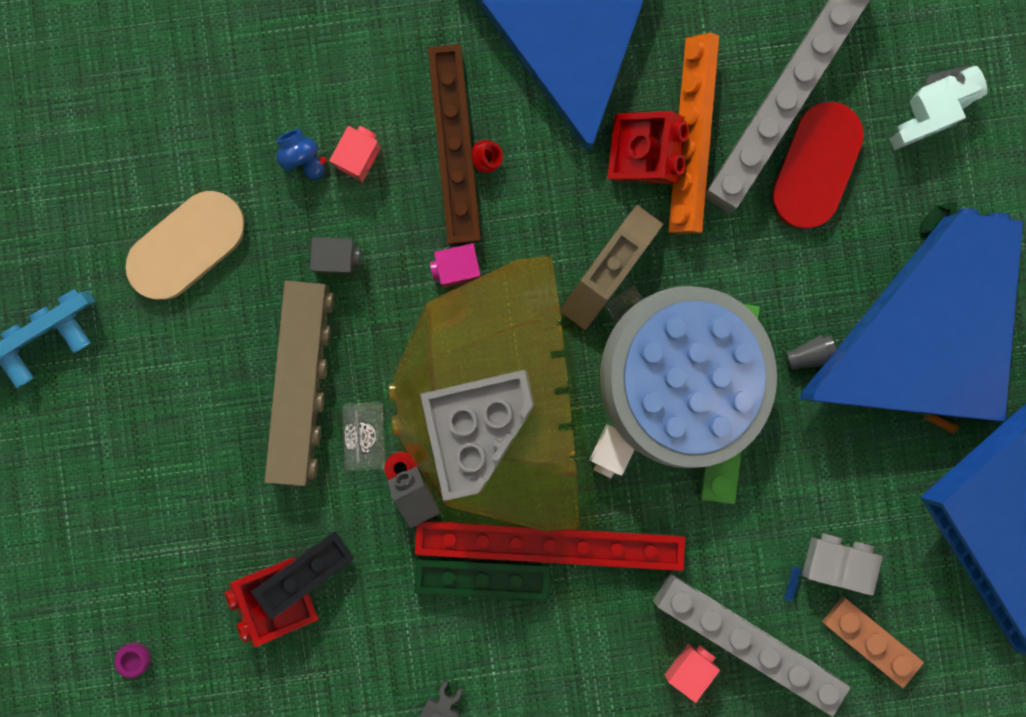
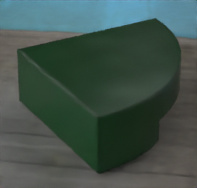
(936, 216)

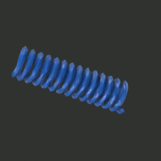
(795, 572)

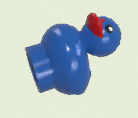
(300, 150)

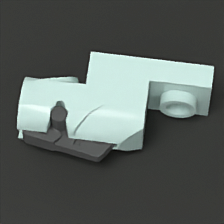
(941, 103)

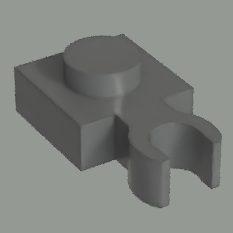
(442, 707)

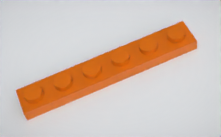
(697, 108)

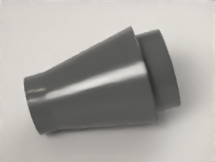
(812, 354)

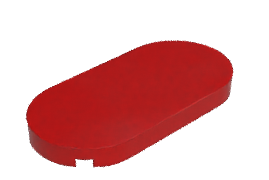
(817, 165)

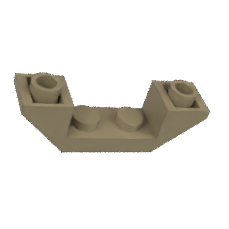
(611, 267)

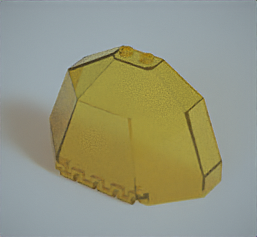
(482, 332)

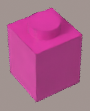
(455, 266)

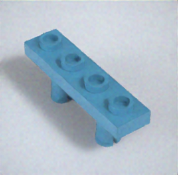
(43, 320)

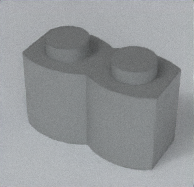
(842, 565)

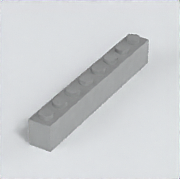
(783, 103)

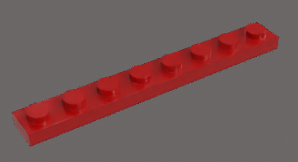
(553, 546)

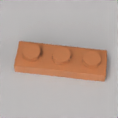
(872, 642)

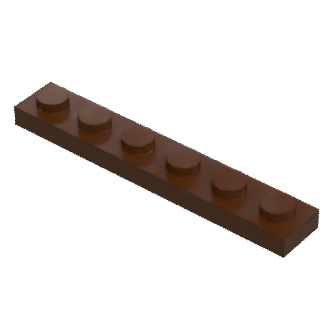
(454, 144)

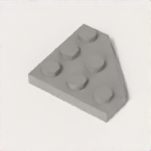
(474, 428)

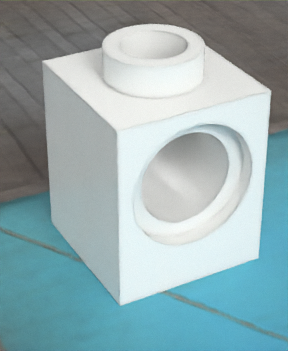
(611, 453)

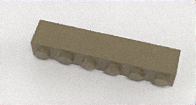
(298, 382)

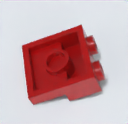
(647, 147)
(254, 623)

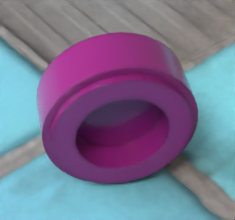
(132, 660)

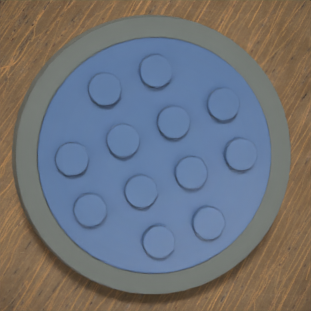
(688, 377)

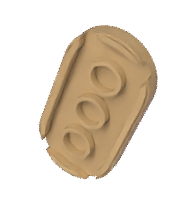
(185, 245)

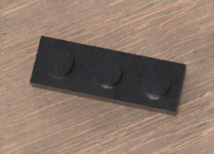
(302, 575)

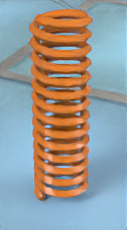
(942, 423)

